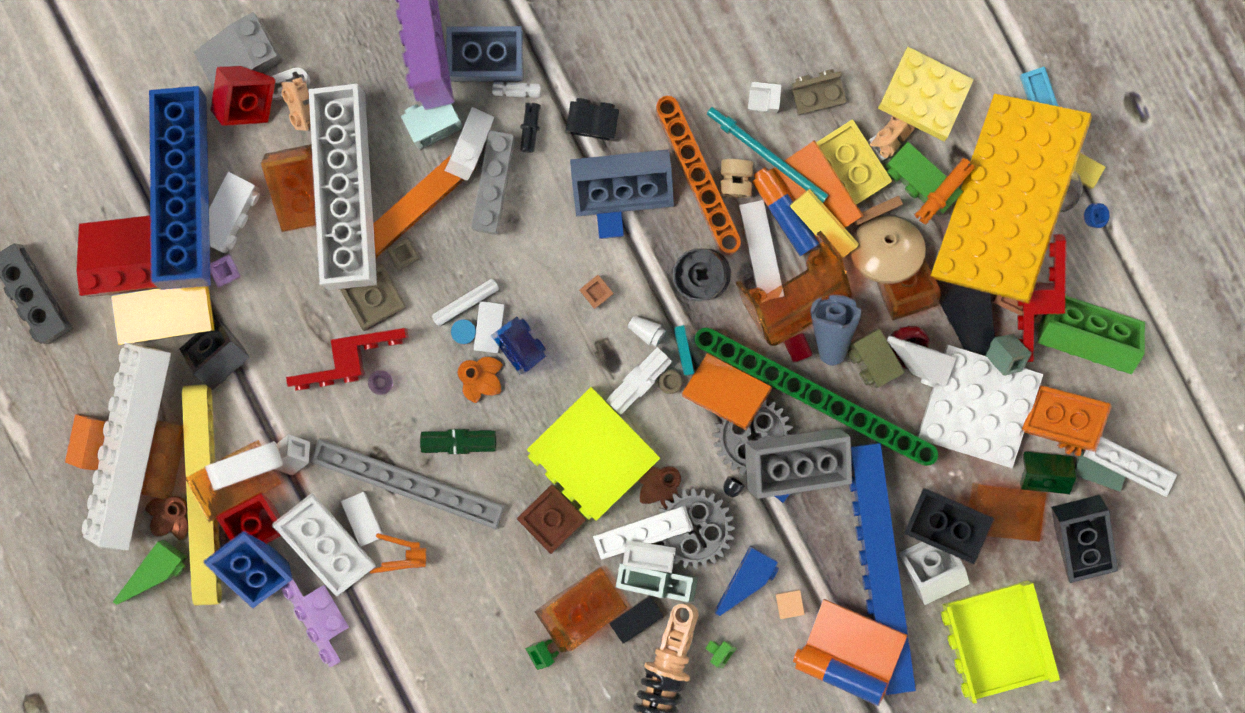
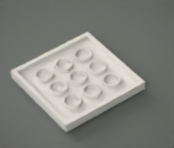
(980, 408)

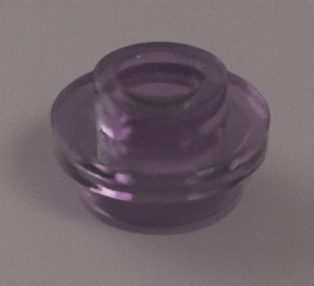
(372, 382)

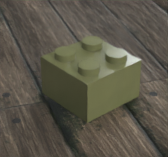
(875, 359)

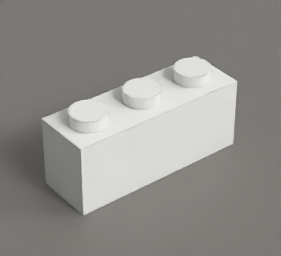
(230, 211)

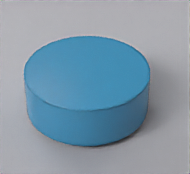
(463, 331)

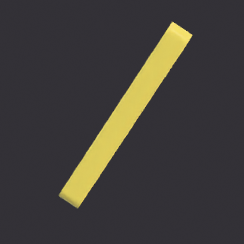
(200, 452)

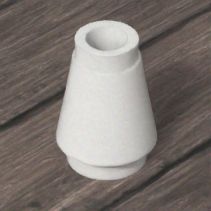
(648, 331)

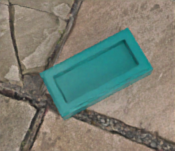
(683, 349)

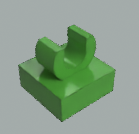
(721, 653)

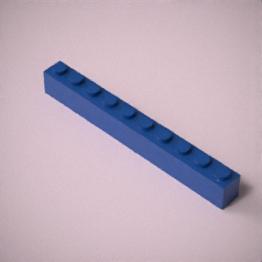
(879, 554)

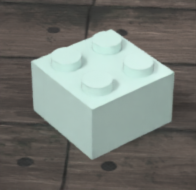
(431, 124)

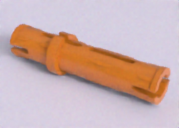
(938, 199)

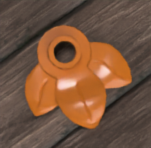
(483, 380)

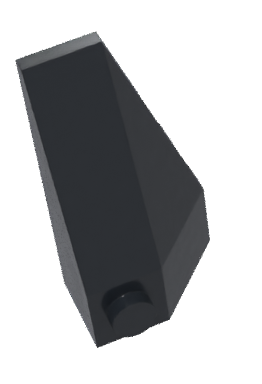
(969, 314)

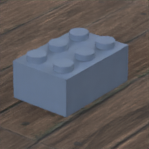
(485, 53)

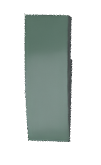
(657, 583)

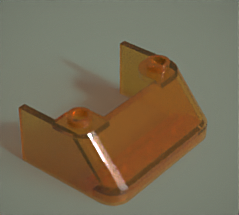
(787, 315)

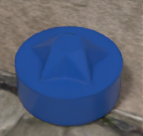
(1096, 215)

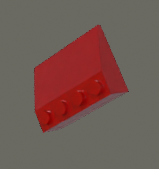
(114, 257)

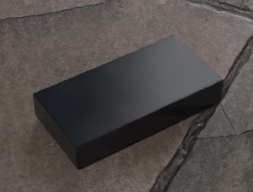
(636, 619)

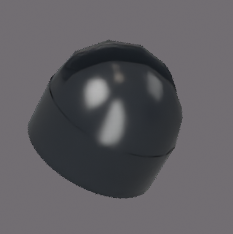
(733, 487)

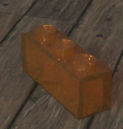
(163, 459)

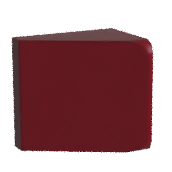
(798, 347)

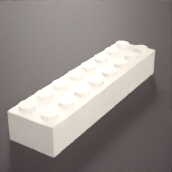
(342, 187)
(125, 446)

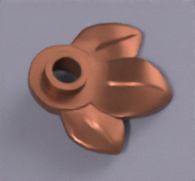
(655, 486)
(166, 519)

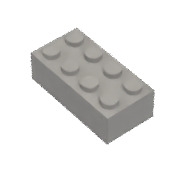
(798, 463)

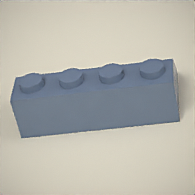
(622, 182)

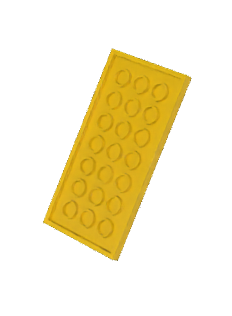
(1011, 197)

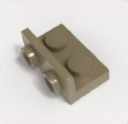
(818, 92)

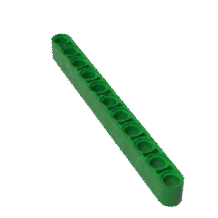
(827, 397)

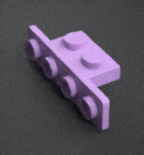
(320, 618)

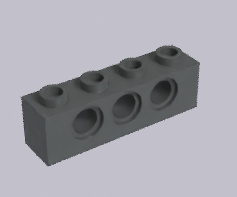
(56, 322)

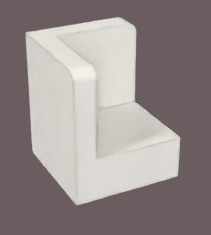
(764, 97)
(293, 453)

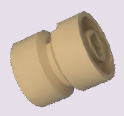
(736, 169)

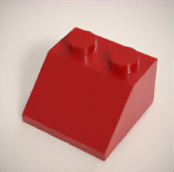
(241, 96)
(252, 516)

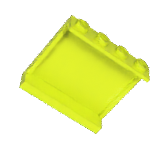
(592, 454)
(999, 640)

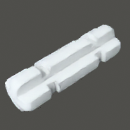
(516, 89)

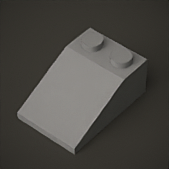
(239, 44)

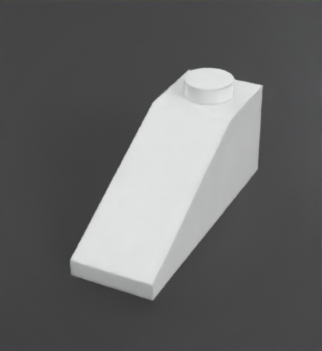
(469, 144)
(924, 362)

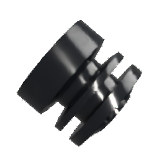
(688, 275)

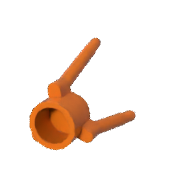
(413, 558)

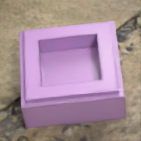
(224, 270)

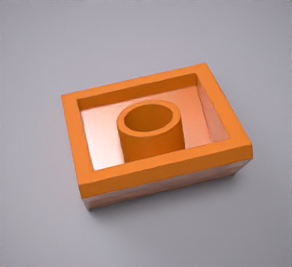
(85, 442)

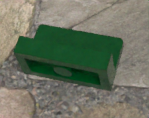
(1048, 473)

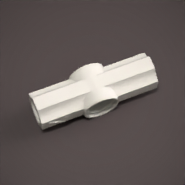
(639, 380)

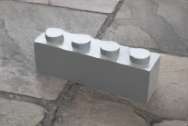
(493, 182)

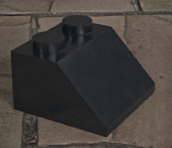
(214, 354)

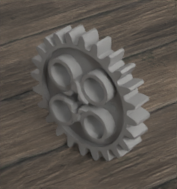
(732, 441)
(713, 516)

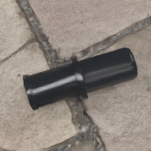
(530, 127)

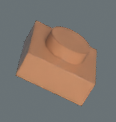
(596, 291)

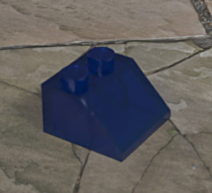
(519, 345)

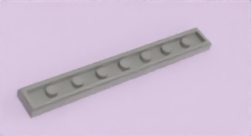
(407, 484)

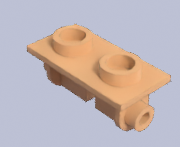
(294, 94)
(887, 137)

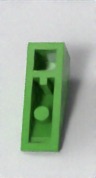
(158, 566)

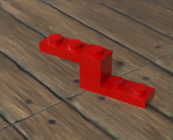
(1046, 297)
(347, 358)

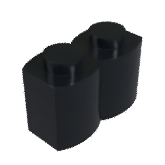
(592, 120)

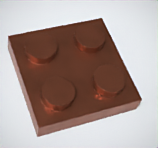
(551, 519)

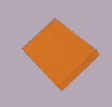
(726, 391)
(1067, 418)

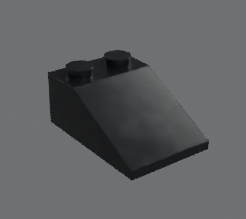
(949, 526)
(1085, 538)

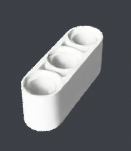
(244, 465)

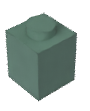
(1008, 354)

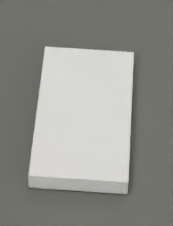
(324, 544)

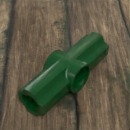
(458, 441)

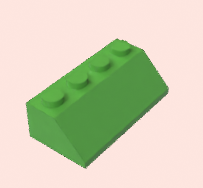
(1095, 335)

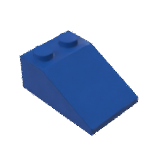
(250, 568)

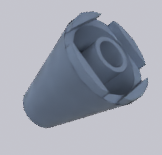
(834, 326)

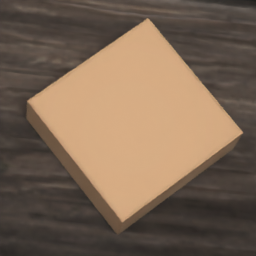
(789, 604)

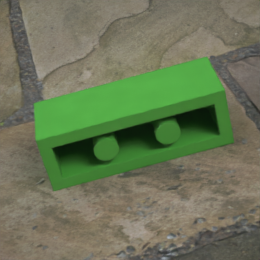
(918, 175)

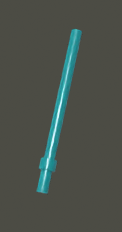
(730, 126)

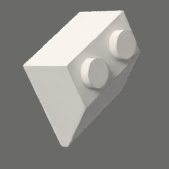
(933, 571)

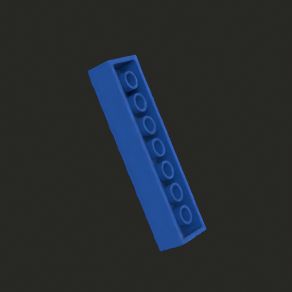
(179, 188)

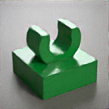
(540, 654)

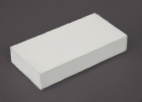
(489, 321)
(362, 518)
(649, 556)

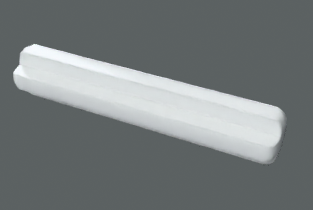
(465, 302)

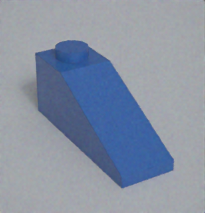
(750, 576)

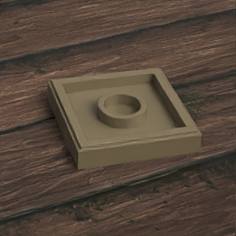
(374, 302)

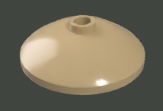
(888, 261)

